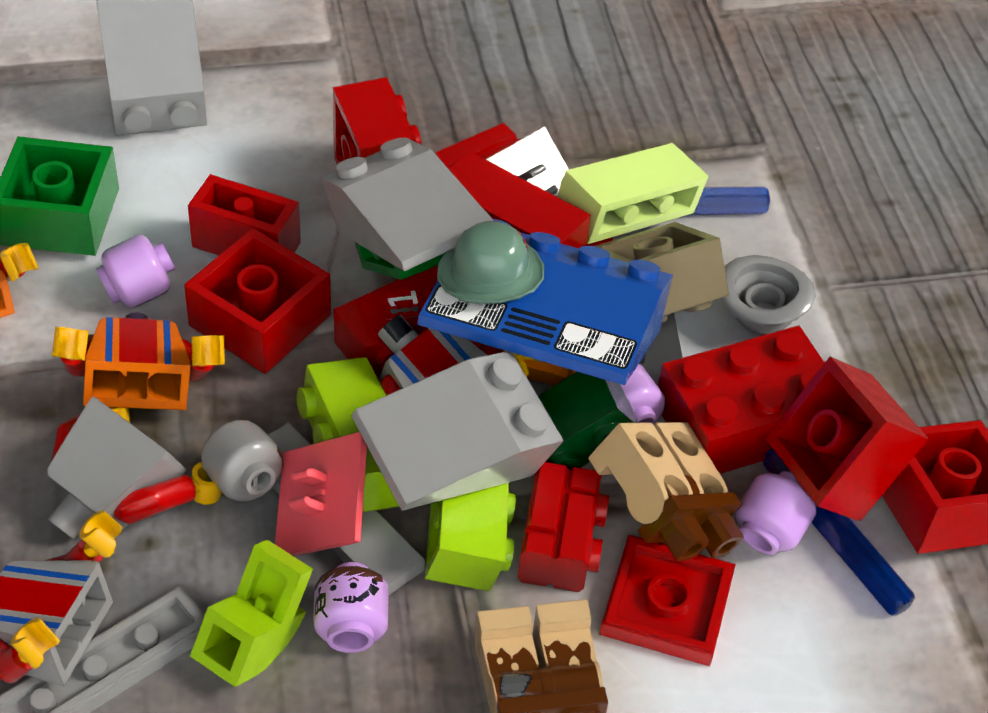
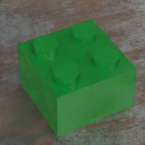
(57, 195)

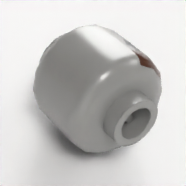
(242, 460)

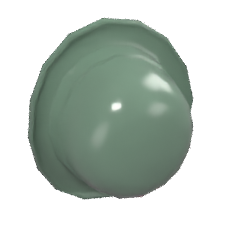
(490, 265)

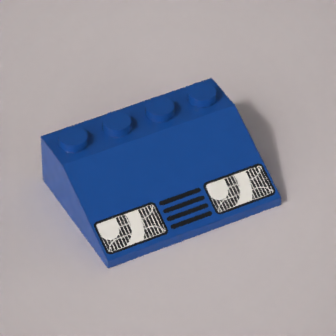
(583, 316)

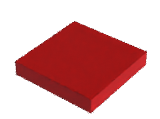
(668, 601)

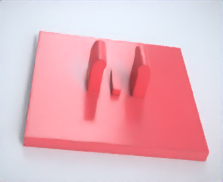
(322, 495)

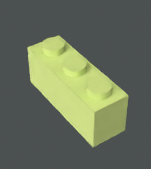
(634, 190)

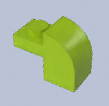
(257, 622)

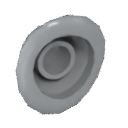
(767, 292)

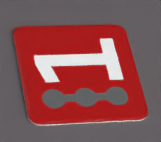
(402, 301)

